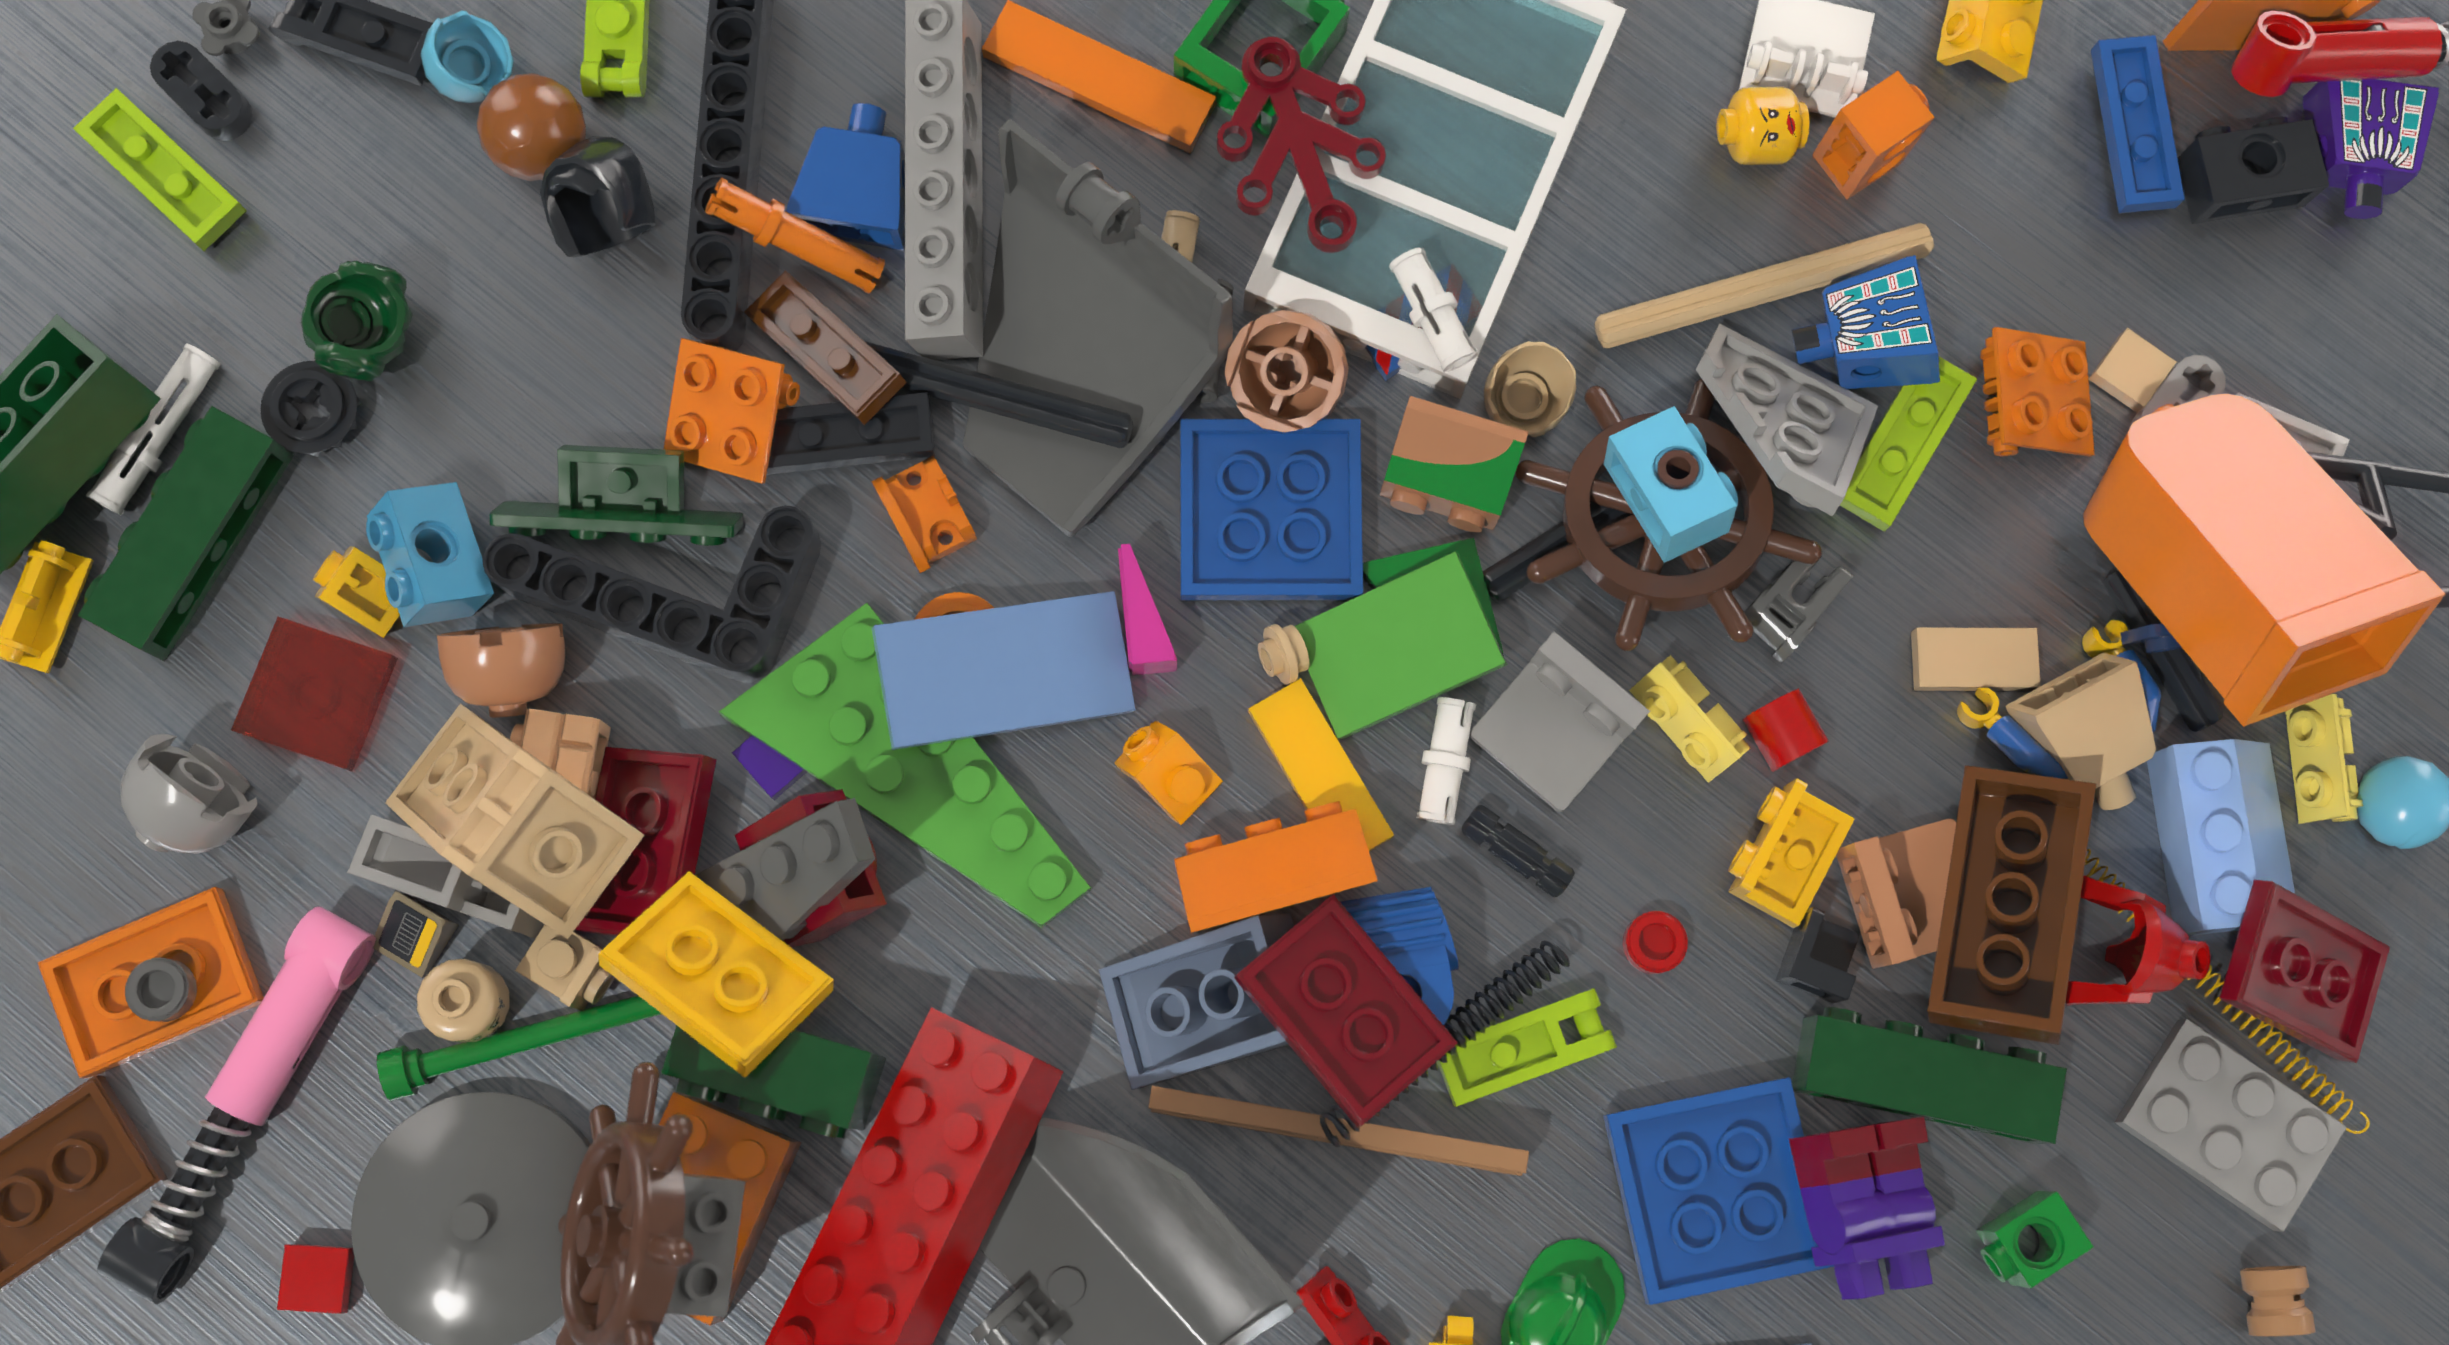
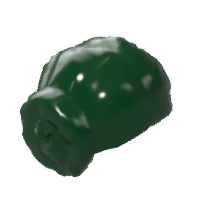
(356, 319)

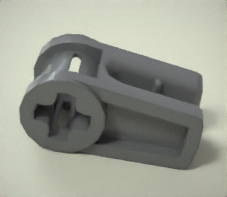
(1782, 620)

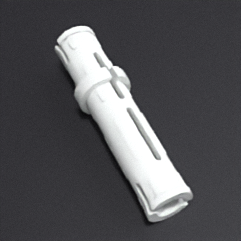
(115, 492)

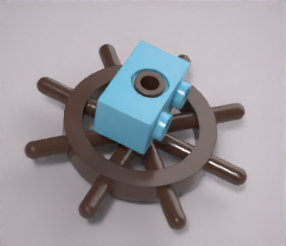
(1676, 505)

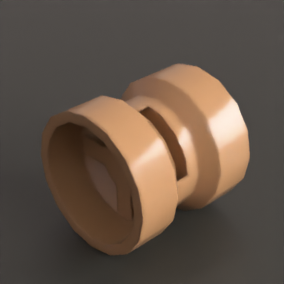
(2277, 1301)

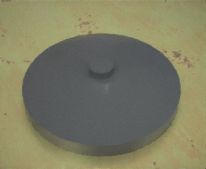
(465, 1219)

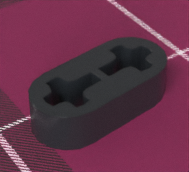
(193, 98)

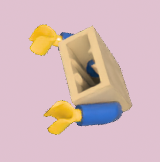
(2083, 723)

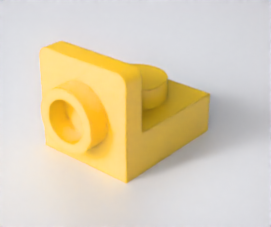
(357, 589)

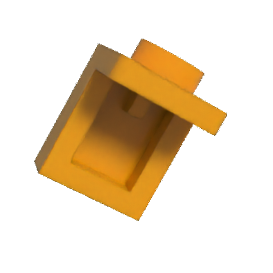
(1168, 770)

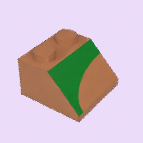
(1452, 465)

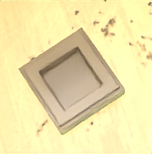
(2132, 370)

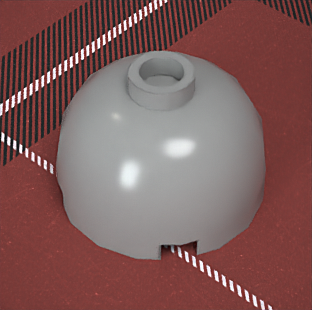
(183, 797)

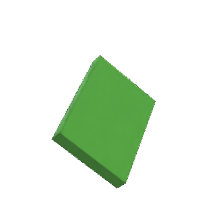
(1399, 646)

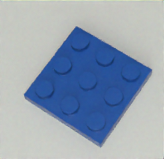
(1270, 511)
(1712, 1190)

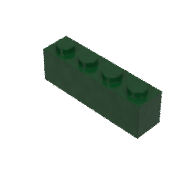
(185, 533)
(1930, 1078)

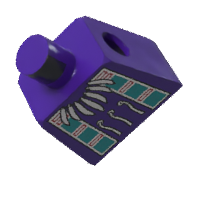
(2370, 137)

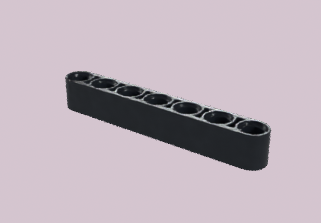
(720, 128)

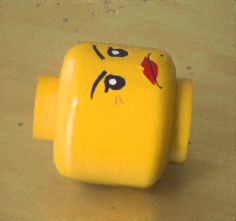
(1763, 125)

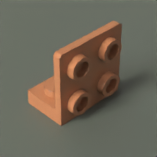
(1899, 890)

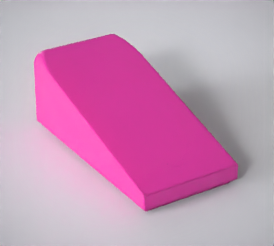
(1146, 638)

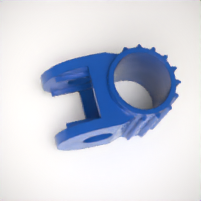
(1415, 940)

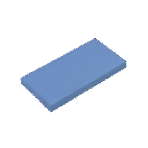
(1002, 669)

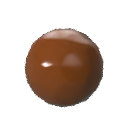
(529, 124)

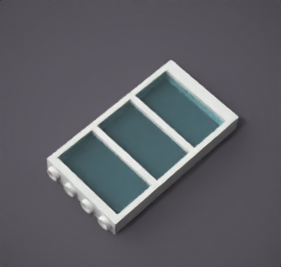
(1473, 134)

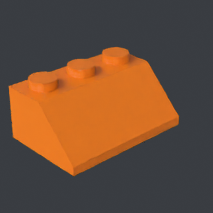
(1273, 866)

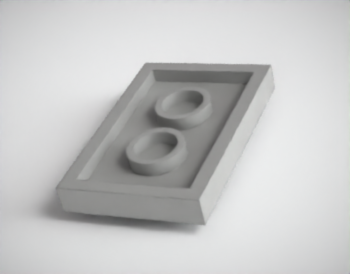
(2230, 1125)

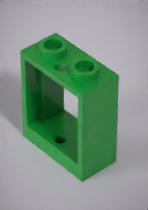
(1216, 76)

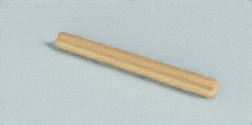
(1761, 286)

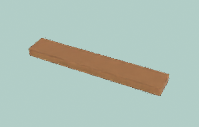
(1308, 1127)

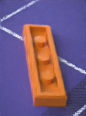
(1099, 76)

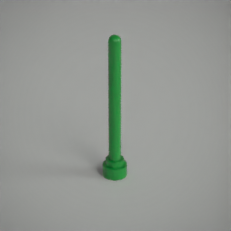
(405, 1070)

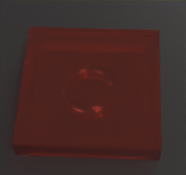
(314, 694)

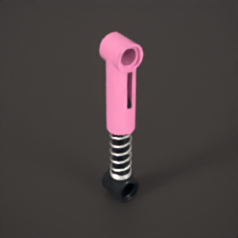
(321, 961)

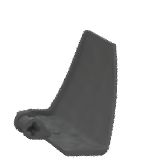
(1091, 313)

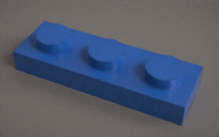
(2137, 124)

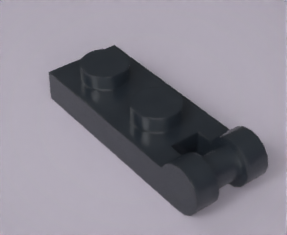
(358, 33)

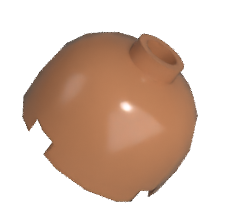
(1286, 370)
(503, 665)

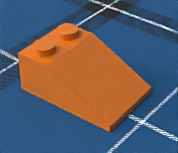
(2227, 23)

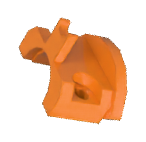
(925, 512)

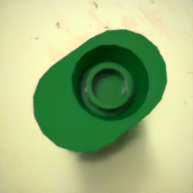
(1566, 1297)

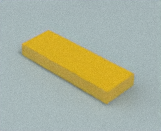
(1315, 758)

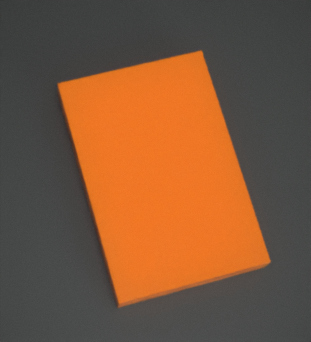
(91, 981)

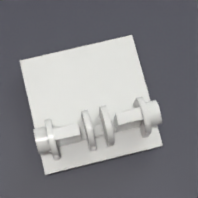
(1811, 50)

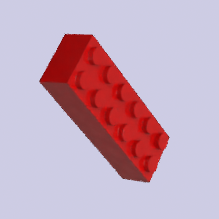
(919, 1192)

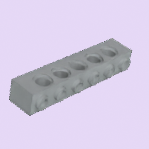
(943, 179)

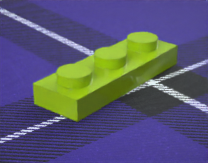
(160, 169)
(1904, 445)

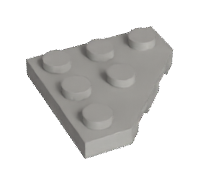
(1790, 417)

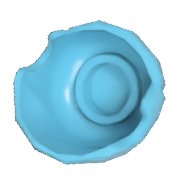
(465, 57)
(2404, 802)

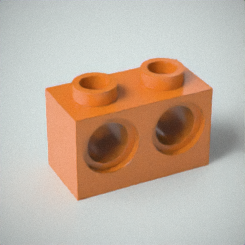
(1873, 134)

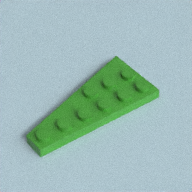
(944, 796)

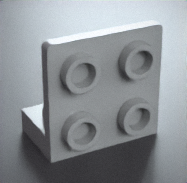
(1558, 722)

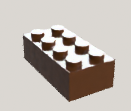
(2011, 904)

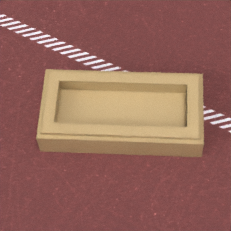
(1975, 659)

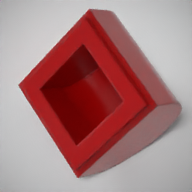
(1785, 729)

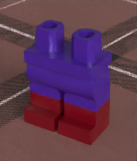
(1868, 1204)

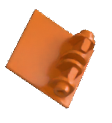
(2039, 393)
(726, 408)

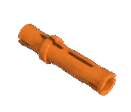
(775, 226)

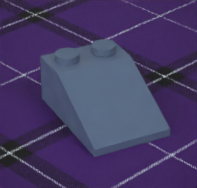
(1185, 1009)

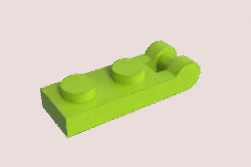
(615, 32)
(1525, 1048)

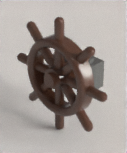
(642, 1230)

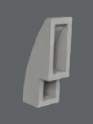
(407, 863)

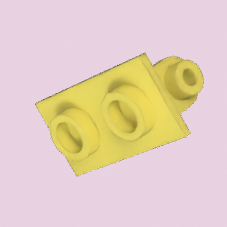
(1705, 740)
(2317, 743)

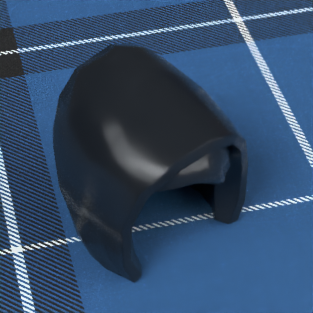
(596, 196)

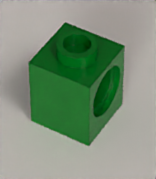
(2058, 1233)

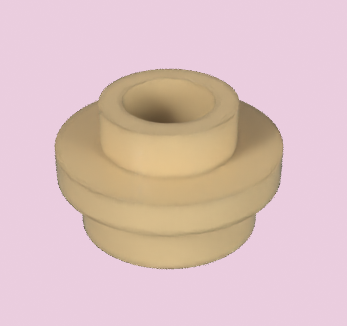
(1283, 653)

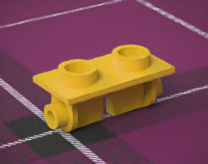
(42, 606)

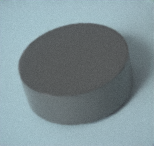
(160, 990)

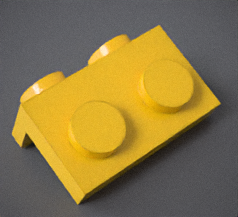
(1991, 34)
(1790, 852)

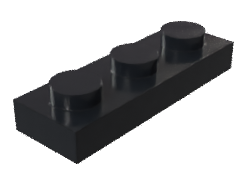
(833, 437)

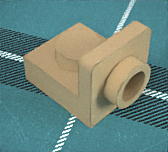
(566, 968)

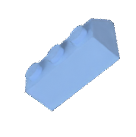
(2217, 829)

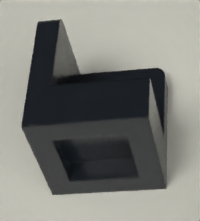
(1819, 958)

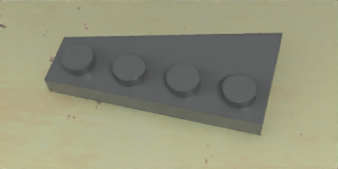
(795, 868)

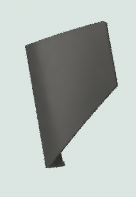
(1121, 1252)

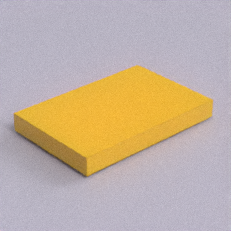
(716, 973)

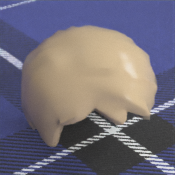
(1530, 388)

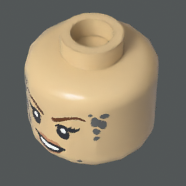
(463, 1001)

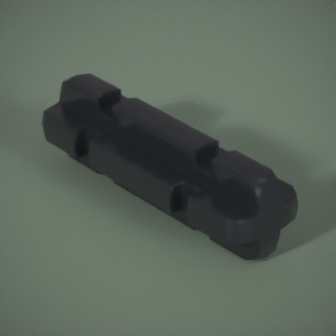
(1518, 851)

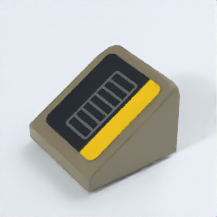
(412, 933)

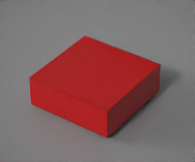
(316, 1278)

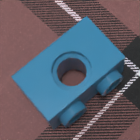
(437, 523)

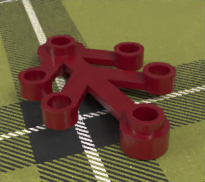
(1298, 134)

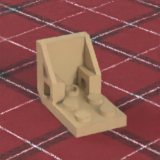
(513, 822)

